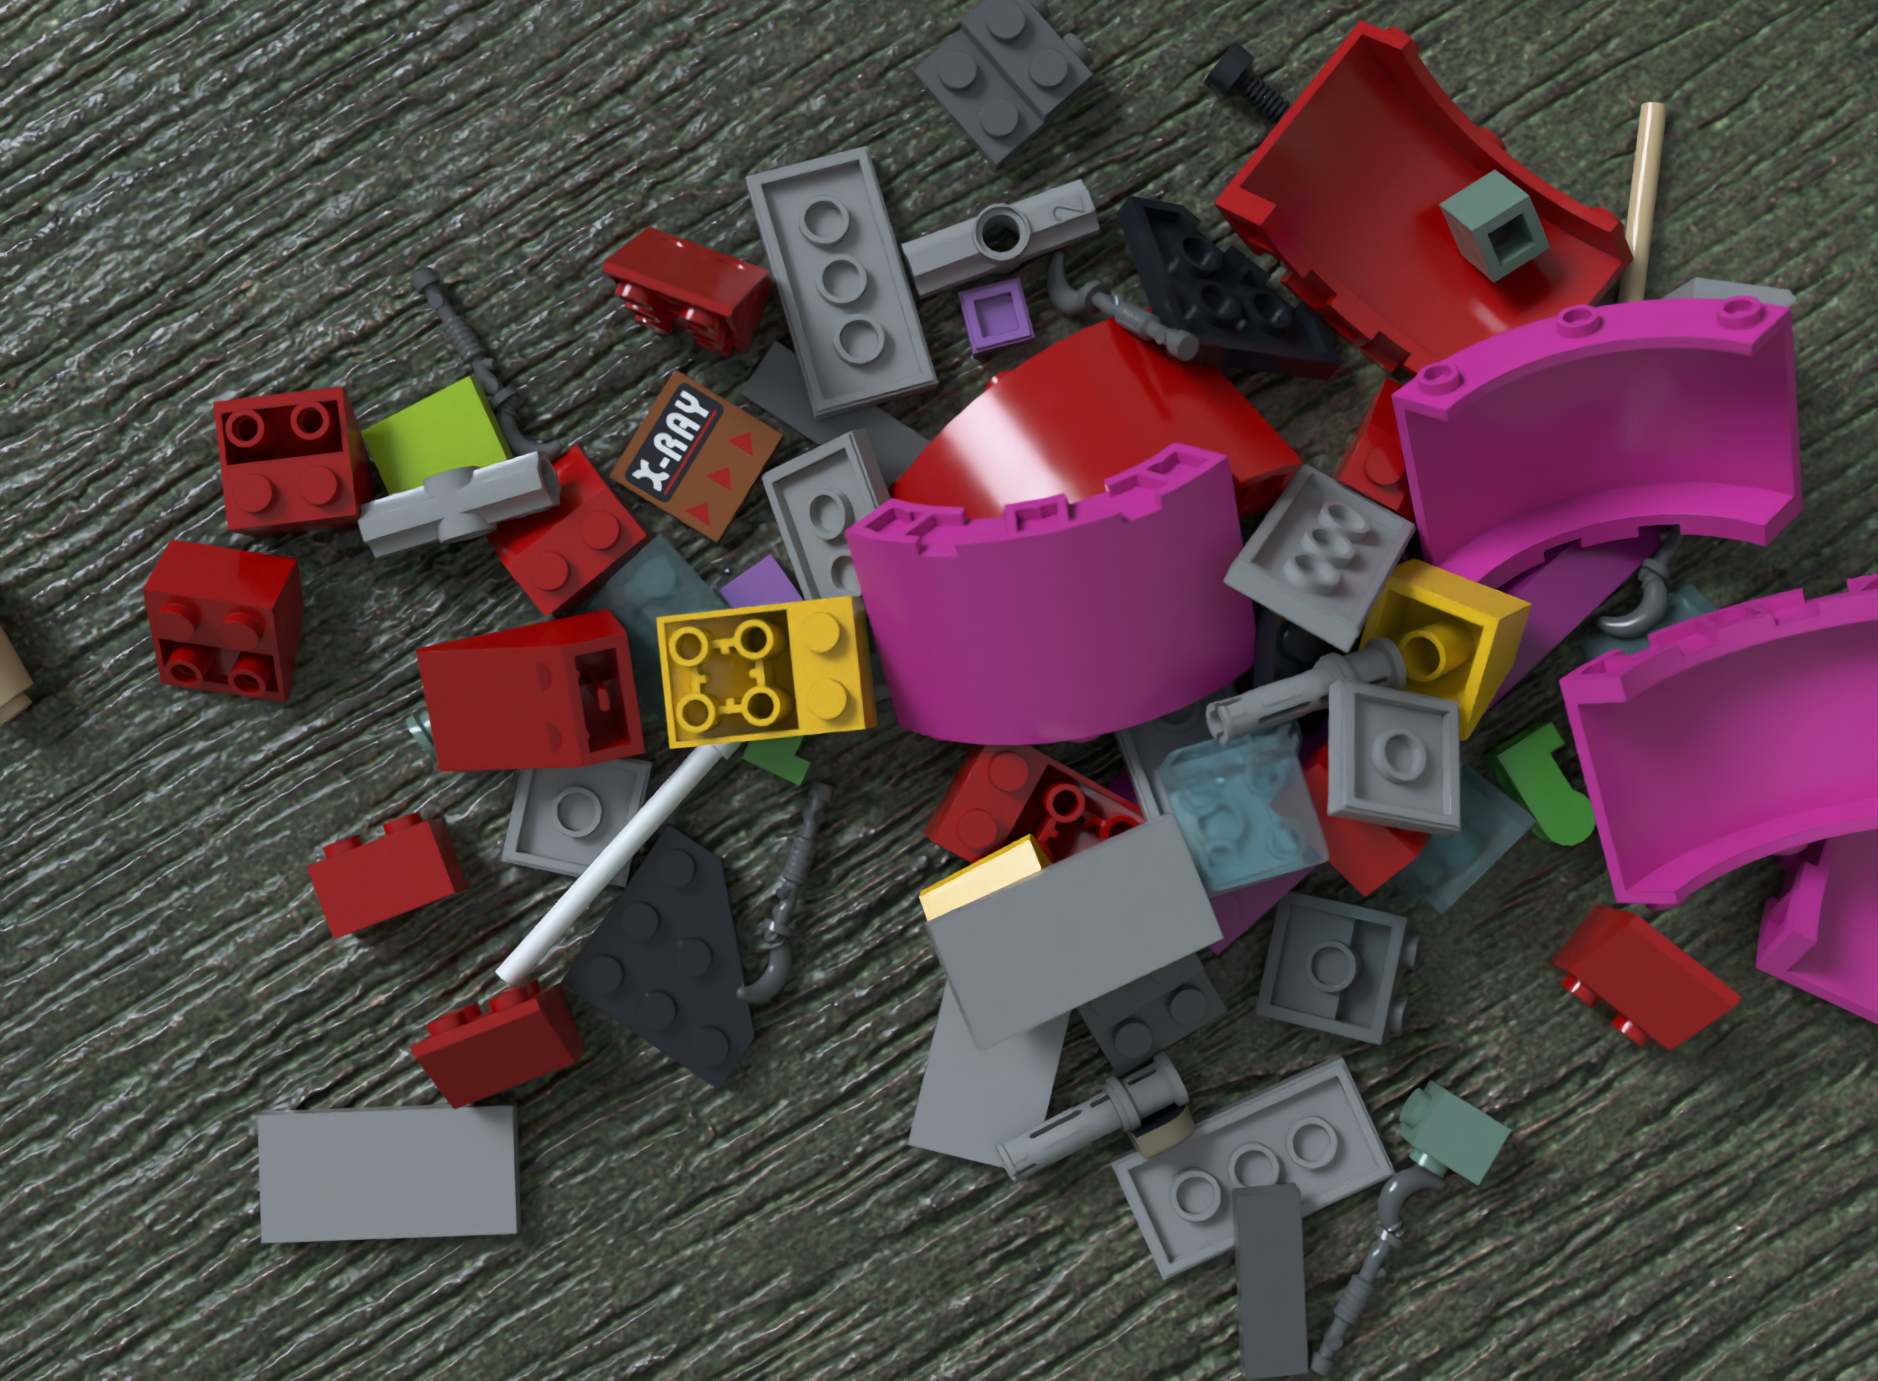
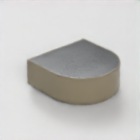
(1162, 1131)

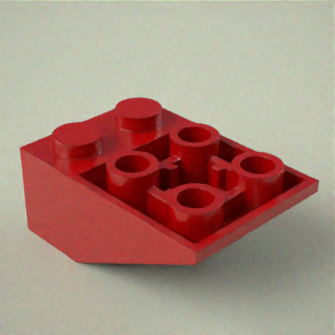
(691, 289)
(533, 696)
(1021, 791)

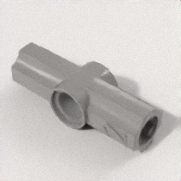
(1038, 222)
(460, 504)

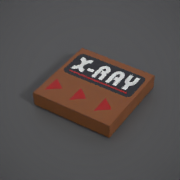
(697, 456)

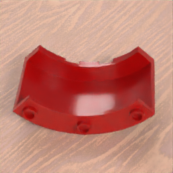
(1355, 217)
(1088, 415)

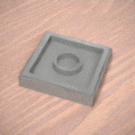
(1394, 758)
(574, 813)

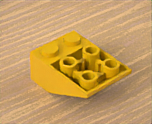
(766, 671)

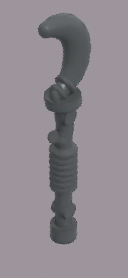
(1097, 297)
(471, 351)
(1653, 575)
(795, 875)
(1361, 1285)

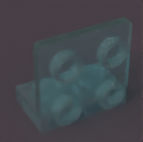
(1244, 807)

